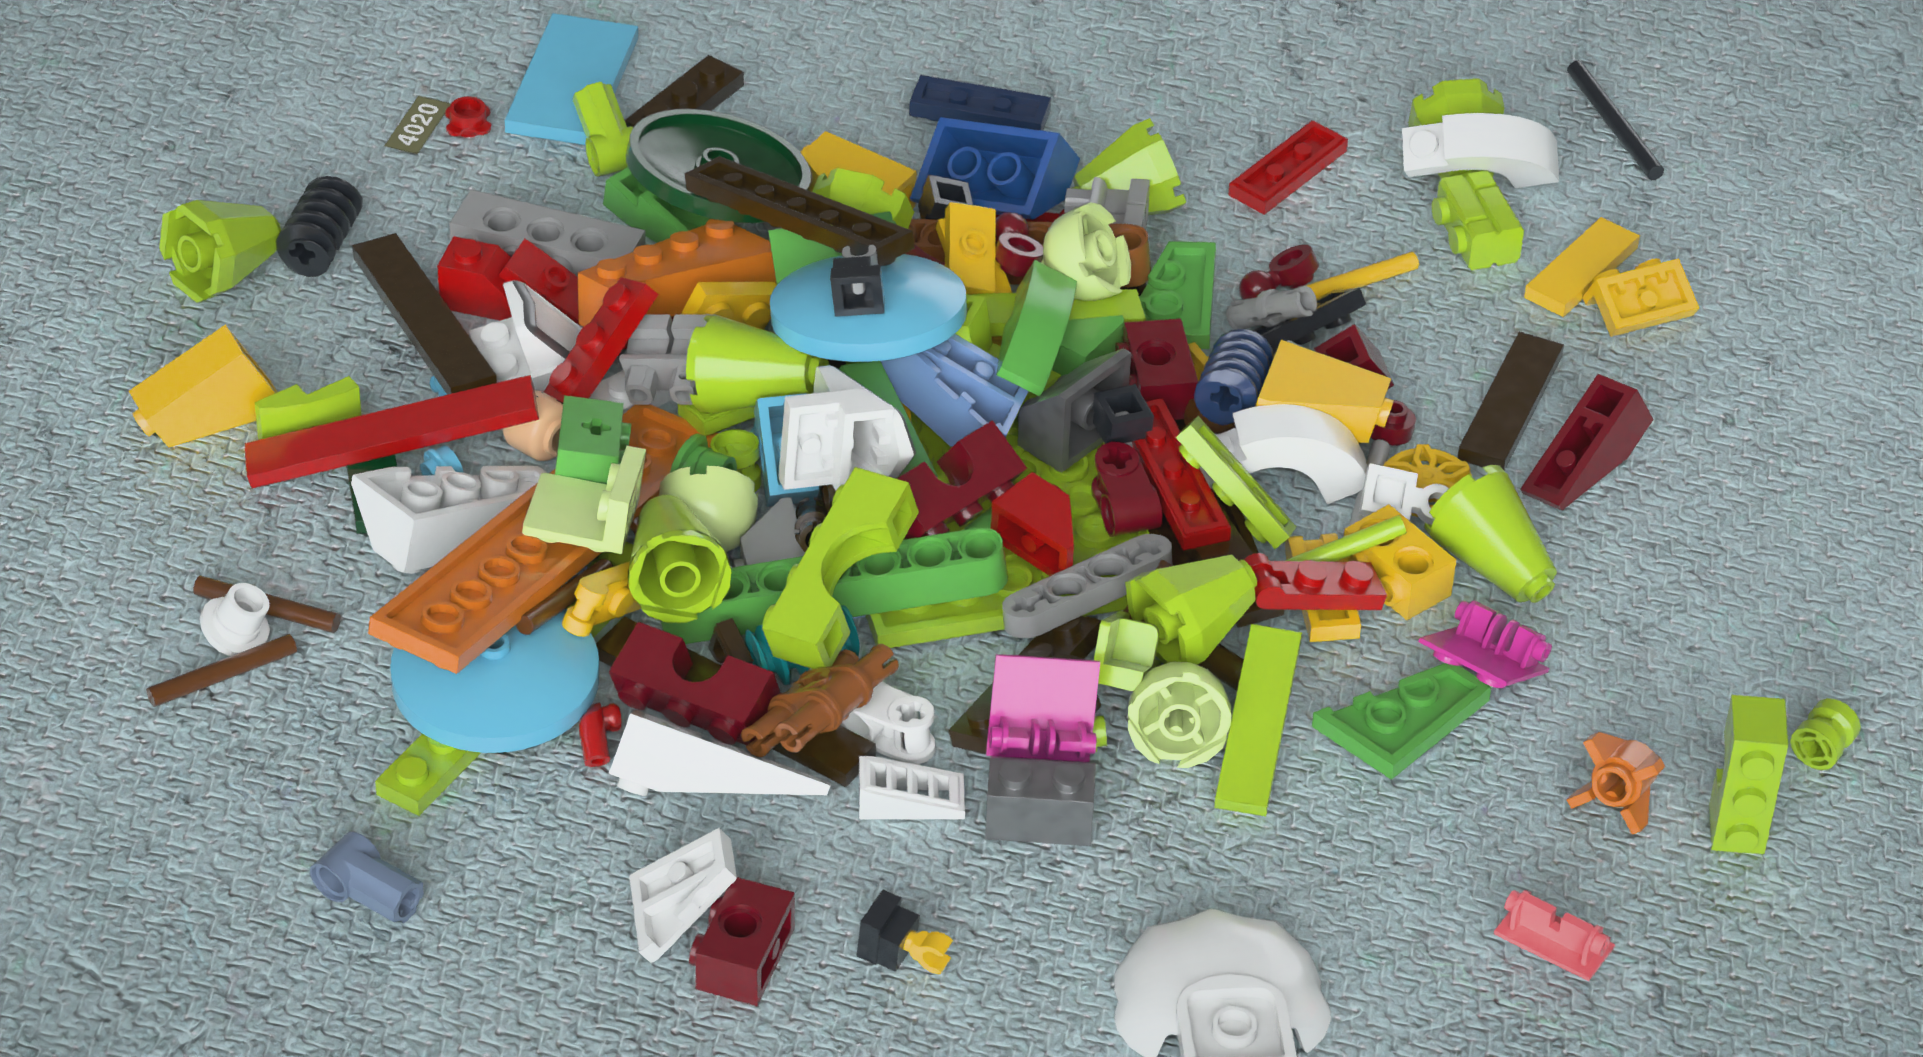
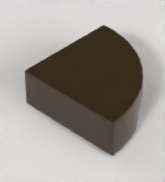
(728, 641)

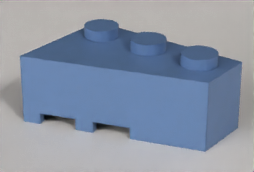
(955, 389)

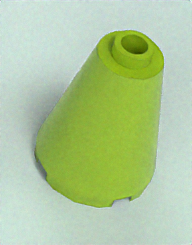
(743, 363)
(1494, 535)
(676, 563)

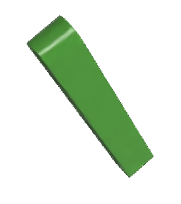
(917, 575)

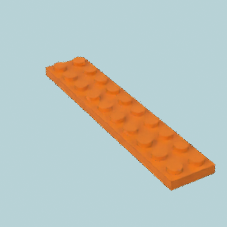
(501, 572)

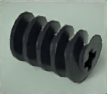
(318, 225)

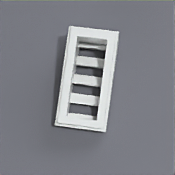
(884, 778)

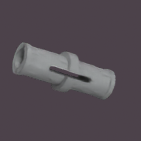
(1271, 308)

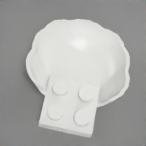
(1221, 988)

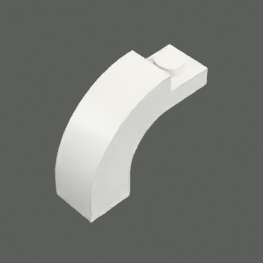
(1483, 141)
(1301, 441)

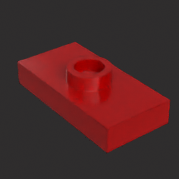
(545, 277)

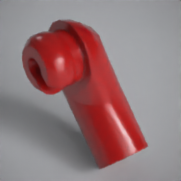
(593, 732)

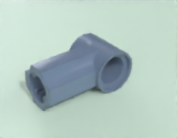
(358, 872)

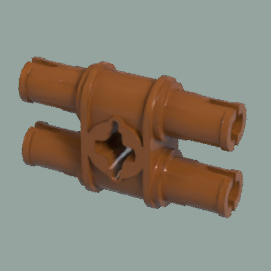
(819, 701)

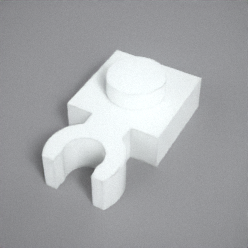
(1398, 489)

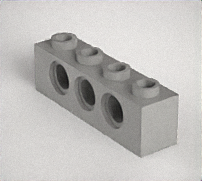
(567, 237)

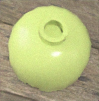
(1088, 252)
(719, 499)
(1179, 714)

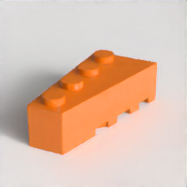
(676, 265)

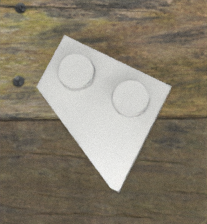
(679, 890)

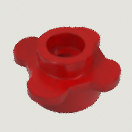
(468, 117)

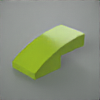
(296, 410)

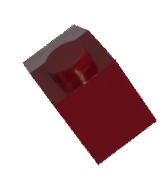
(1590, 443)

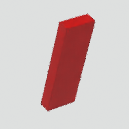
(1288, 167)

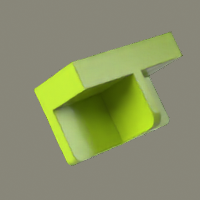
(1125, 651)

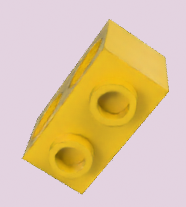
(1410, 566)

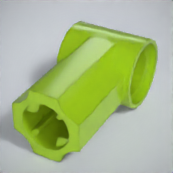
(604, 128)

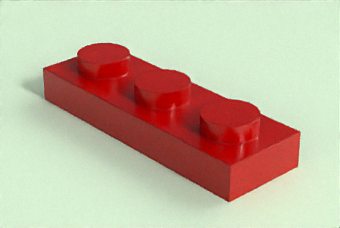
(601, 340)

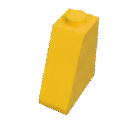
(835, 152)
(1328, 385)
(202, 391)

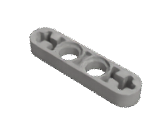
(1040, 607)

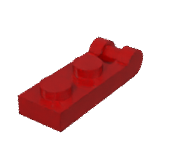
(1316, 585)

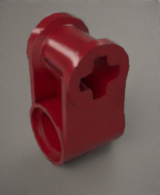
(1124, 491)

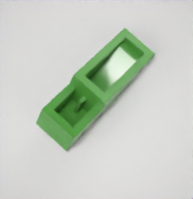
(646, 211)
(1036, 327)

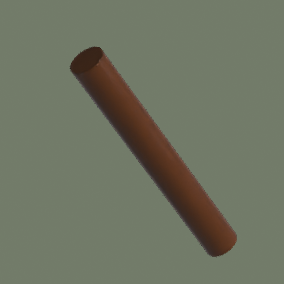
(557, 601)
(278, 607)
(221, 670)

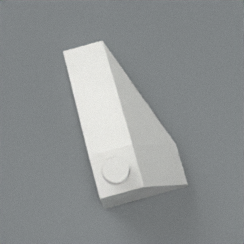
(425, 517)
(678, 760)

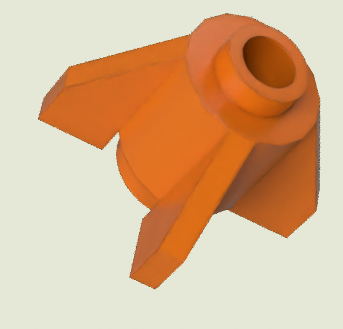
(1620, 777)

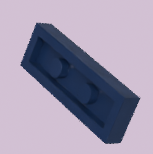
(978, 103)

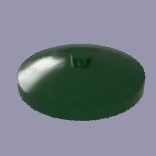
(682, 139)

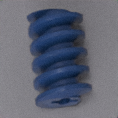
(1233, 375)

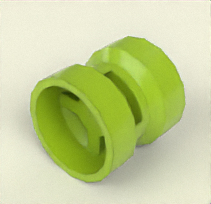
(744, 448)
(1825, 734)

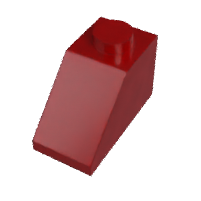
(471, 279)
(1036, 523)

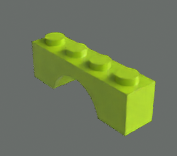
(865, 519)

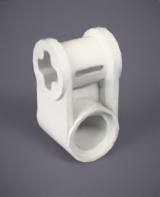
(892, 719)

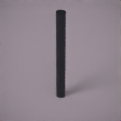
(1615, 120)

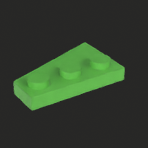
(1183, 288)
(1406, 721)

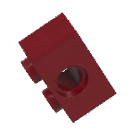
(1161, 362)
(743, 940)

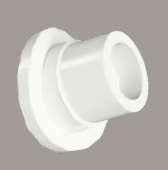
(236, 620)

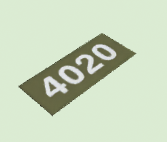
(417, 125)

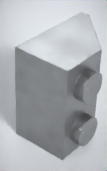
(1060, 421)
(1040, 801)

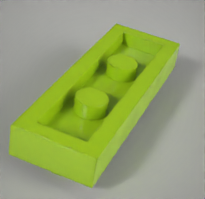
(1234, 483)

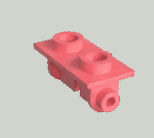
(1562, 941)

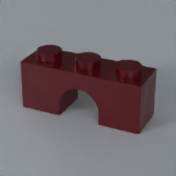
(977, 470)
(653, 673)

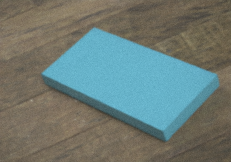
(566, 60)

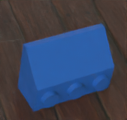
(1002, 164)

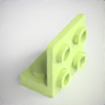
(585, 510)

